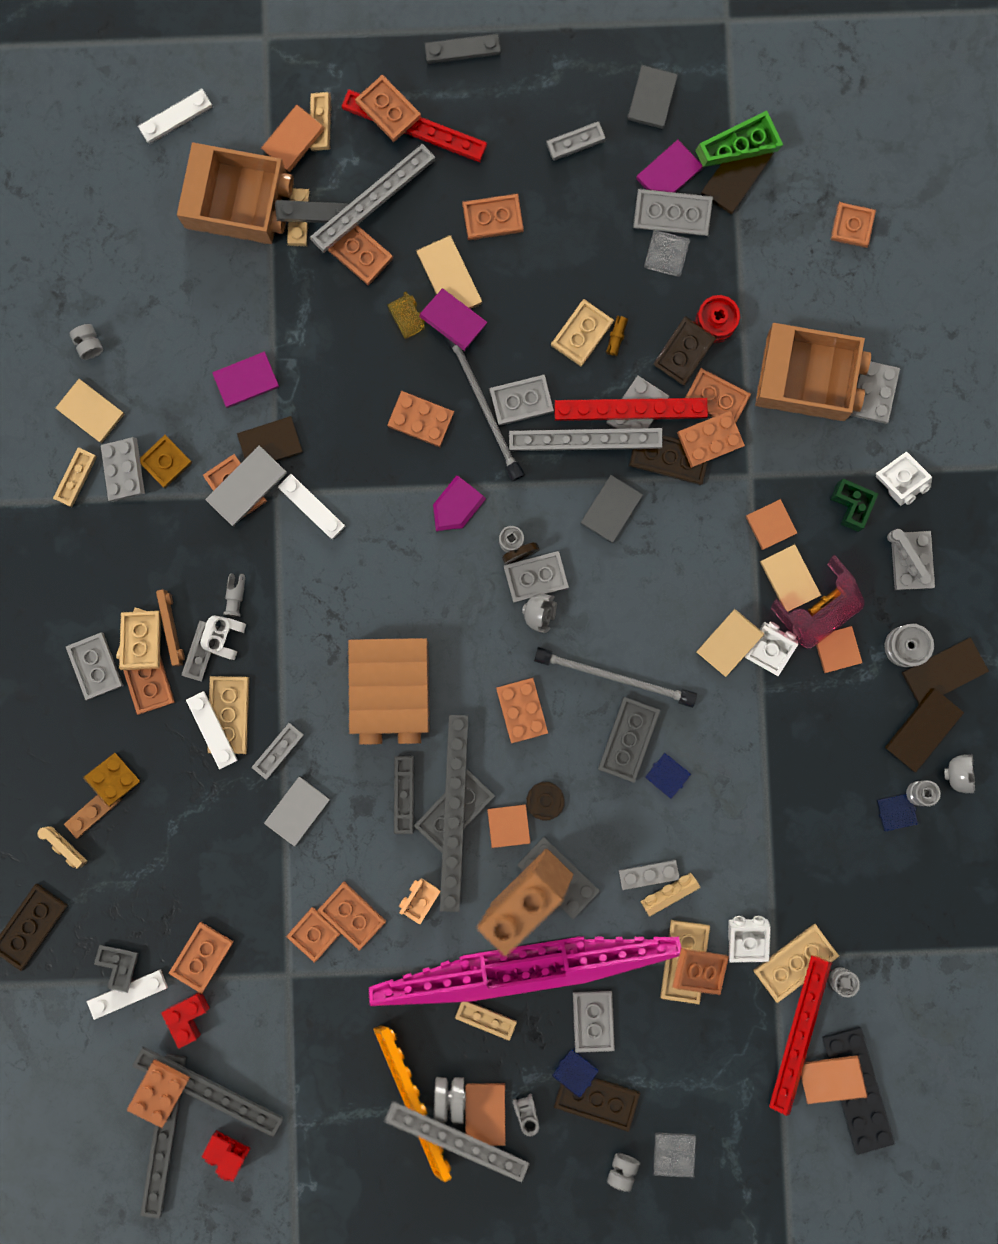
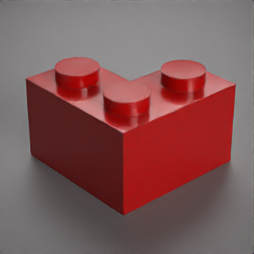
(181, 1018)
(226, 1154)

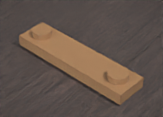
(165, 601)

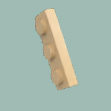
(320, 110)
(298, 230)
(75, 477)
(670, 894)
(486, 1019)

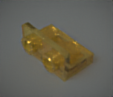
(406, 315)

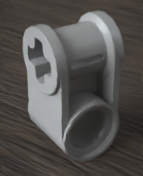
(526, 1111)

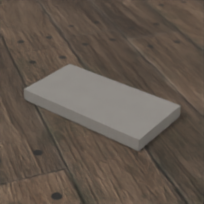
(673, 212)
(246, 486)

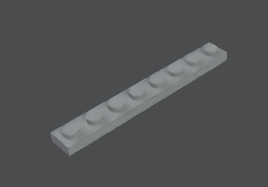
(372, 198)
(585, 439)
(456, 1142)

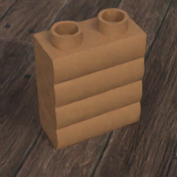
(233, 193)
(812, 372)
(389, 689)
(525, 902)

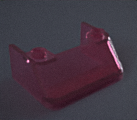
(816, 628)

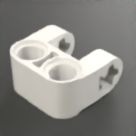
(219, 635)

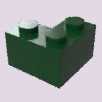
(859, 503)

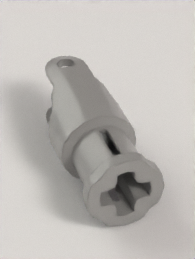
(234, 595)

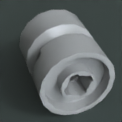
(87, 344)
(511, 538)
(923, 793)
(843, 982)
(622, 1174)

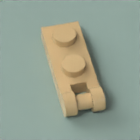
(62, 846)

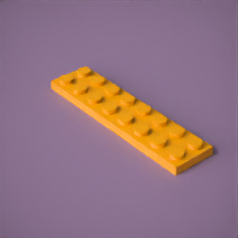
(410, 1097)

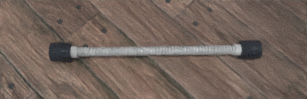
(513, 468)
(684, 696)

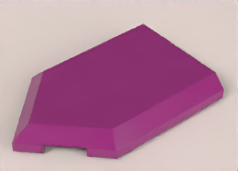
(456, 505)

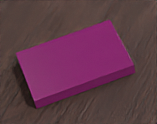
(670, 169)
(453, 319)
(245, 379)

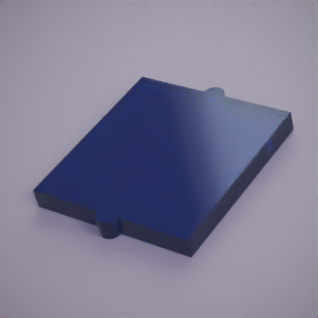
(667, 775)
(897, 812)
(575, 1073)

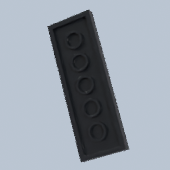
(866, 1115)

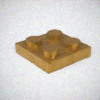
(165, 461)
(111, 779)

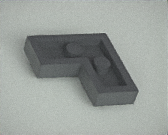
(121, 962)

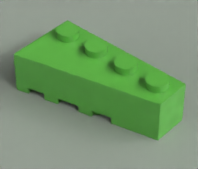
(745, 140)

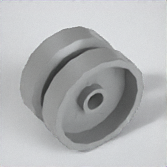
(920, 645)
(450, 1100)

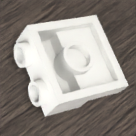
(905, 479)
(773, 648)
(749, 939)

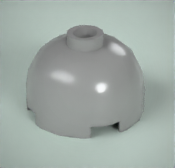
(539, 612)
(961, 774)

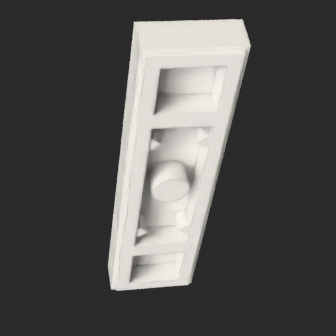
(175, 116)
(311, 506)
(211, 730)
(138, 990)

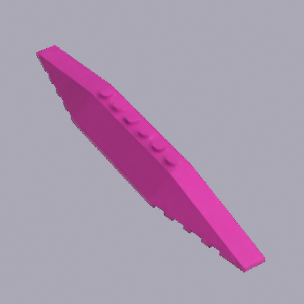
(524, 970)

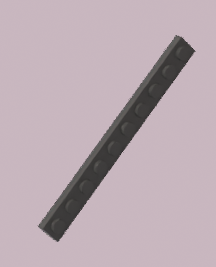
(454, 813)

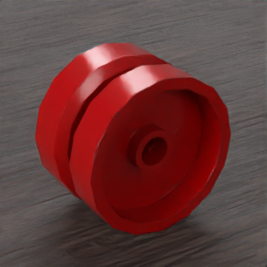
(722, 309)

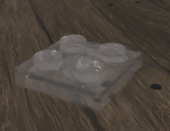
(667, 253)
(674, 1154)

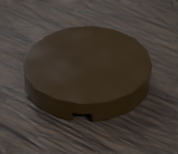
(521, 553)
(545, 801)

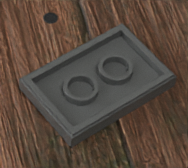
(652, 96)
(611, 509)

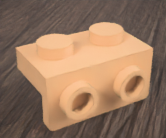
(419, 901)

